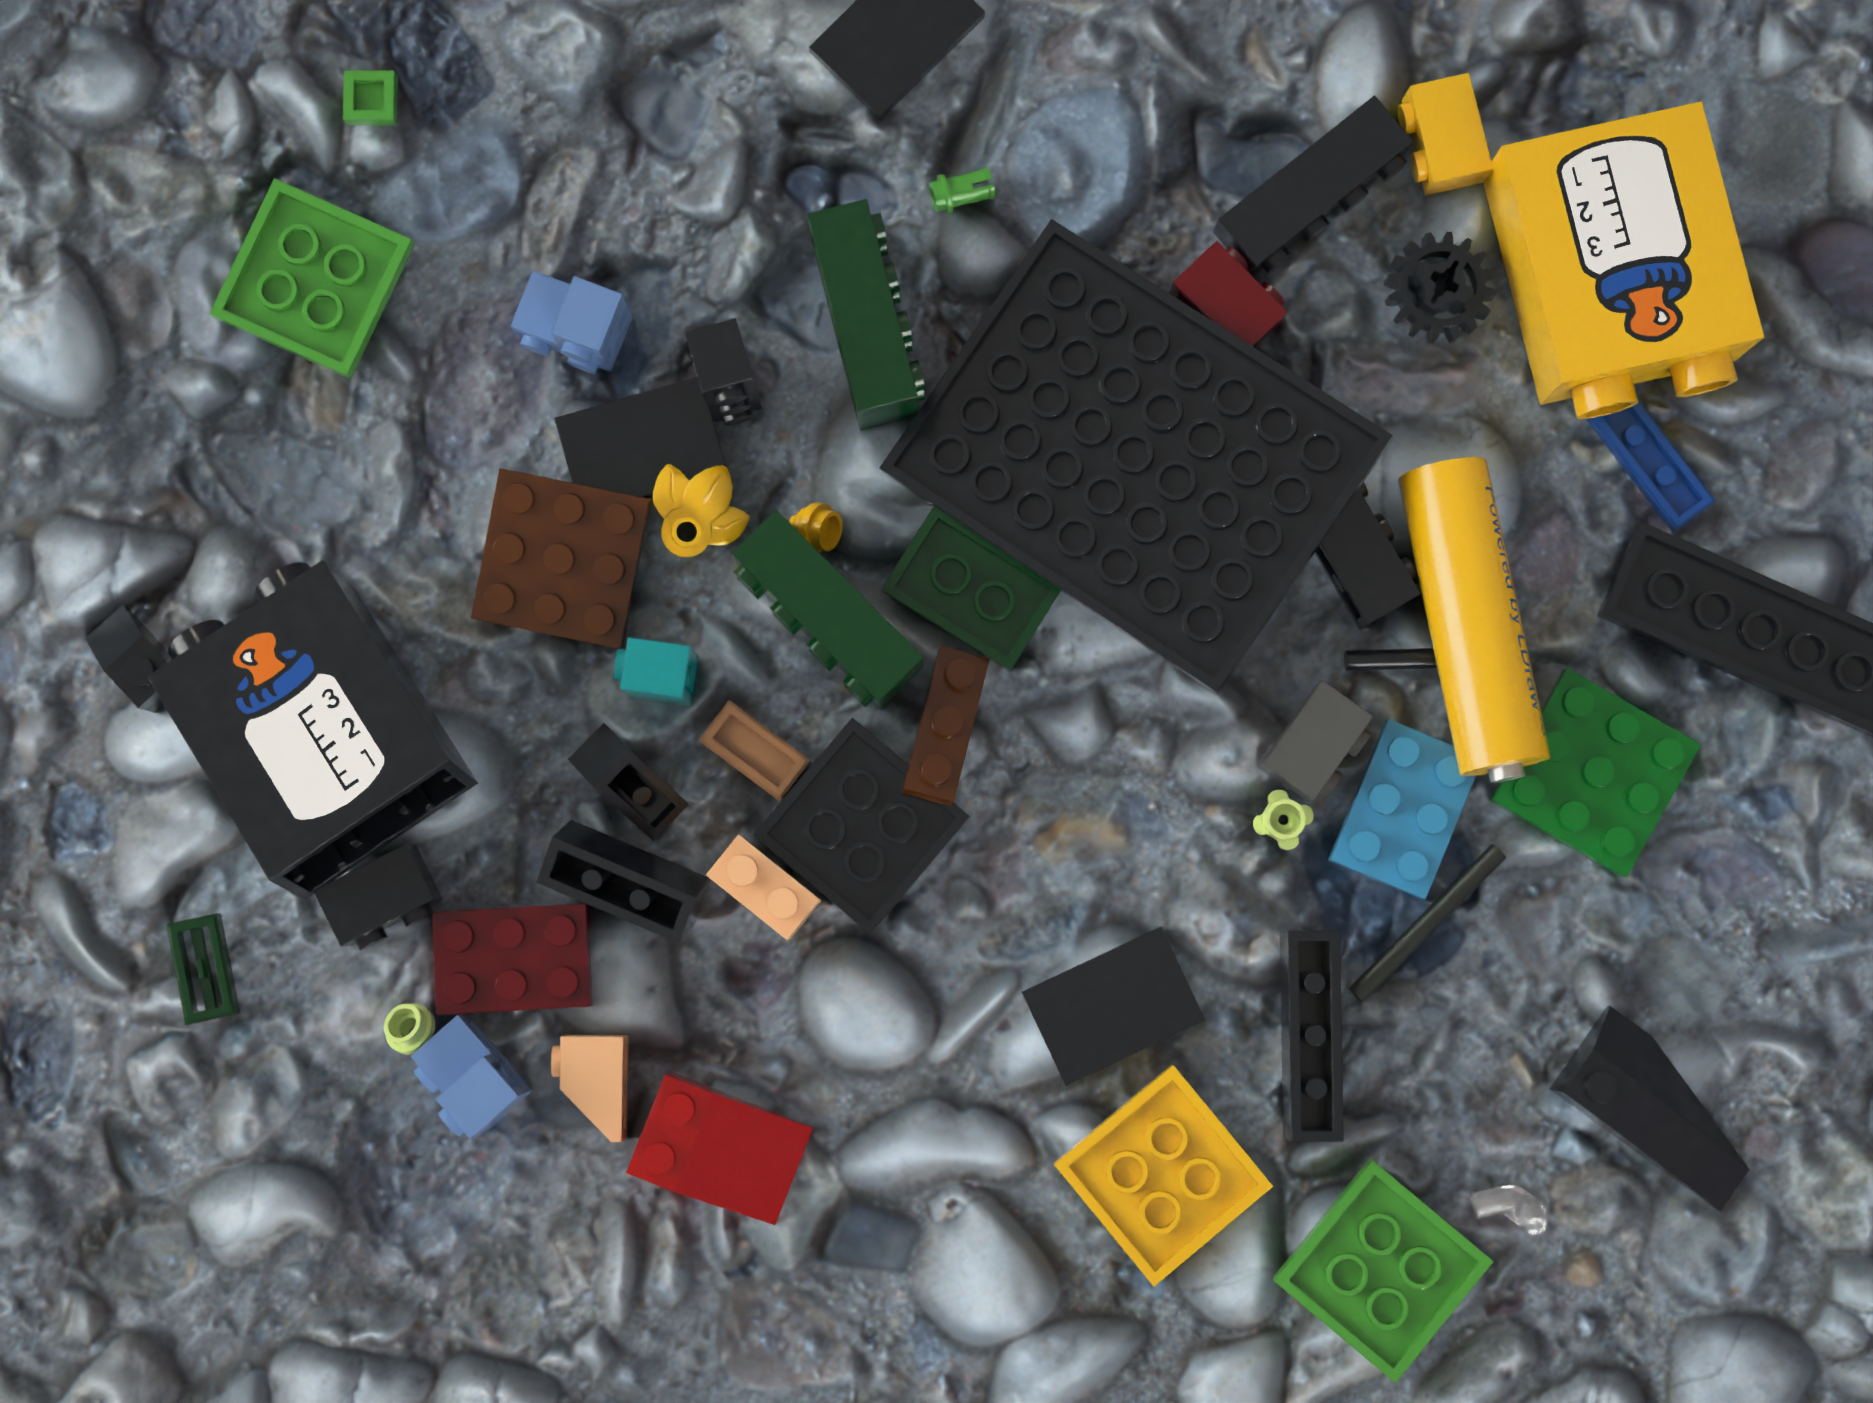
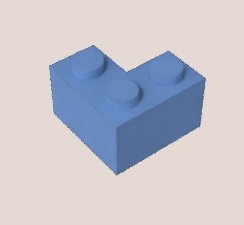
(572, 320)
(472, 1075)

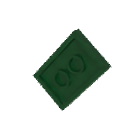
(970, 589)

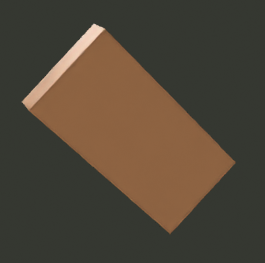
(754, 750)

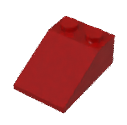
(719, 1149)

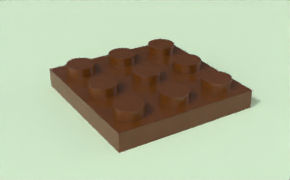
(561, 558)

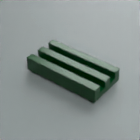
(222, 965)

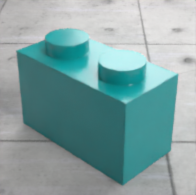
(657, 671)

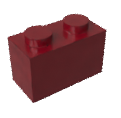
(1229, 295)

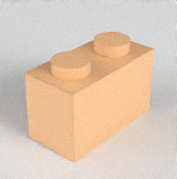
(763, 887)

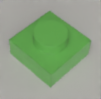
(370, 97)

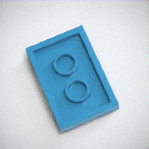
(1403, 811)

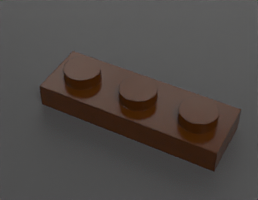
(945, 726)

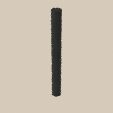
(1427, 922)

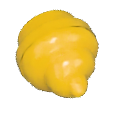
(818, 525)

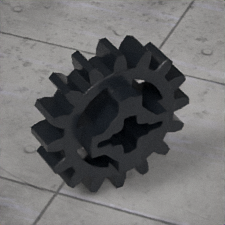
(1423, 278)

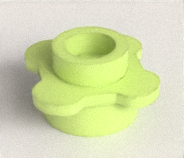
(1297, 816)

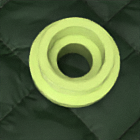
(399, 1023)

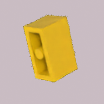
(1445, 134)

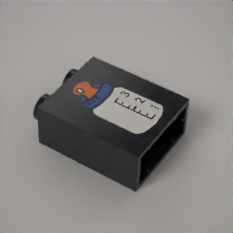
(309, 727)

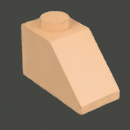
(595, 1079)

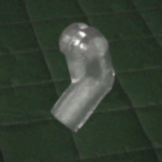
(1514, 1203)

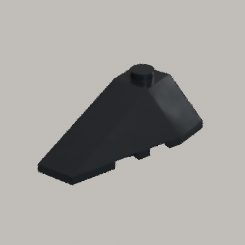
(1642, 1100)

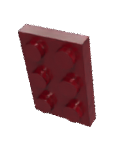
(512, 959)

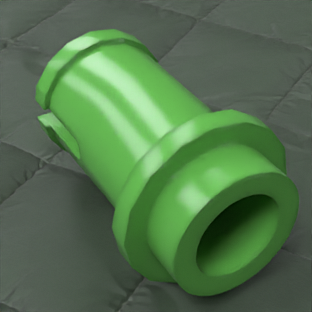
(959, 190)

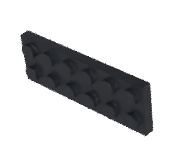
(1745, 625)

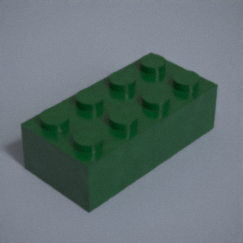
(863, 313)
(828, 610)

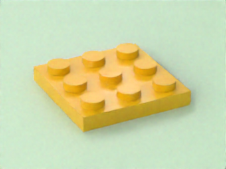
(1163, 1175)

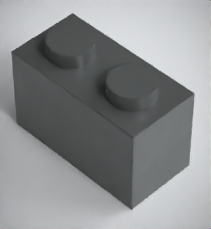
(1317, 742)

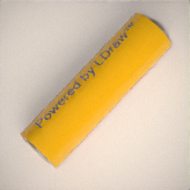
(1473, 618)

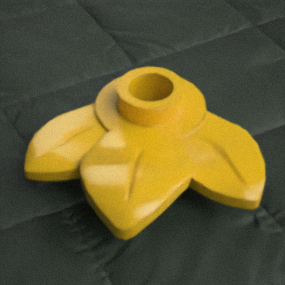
(701, 502)

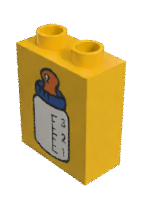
(1623, 259)

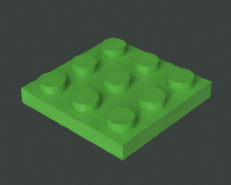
(312, 278)
(1382, 1270)

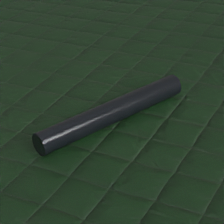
(1389, 659)

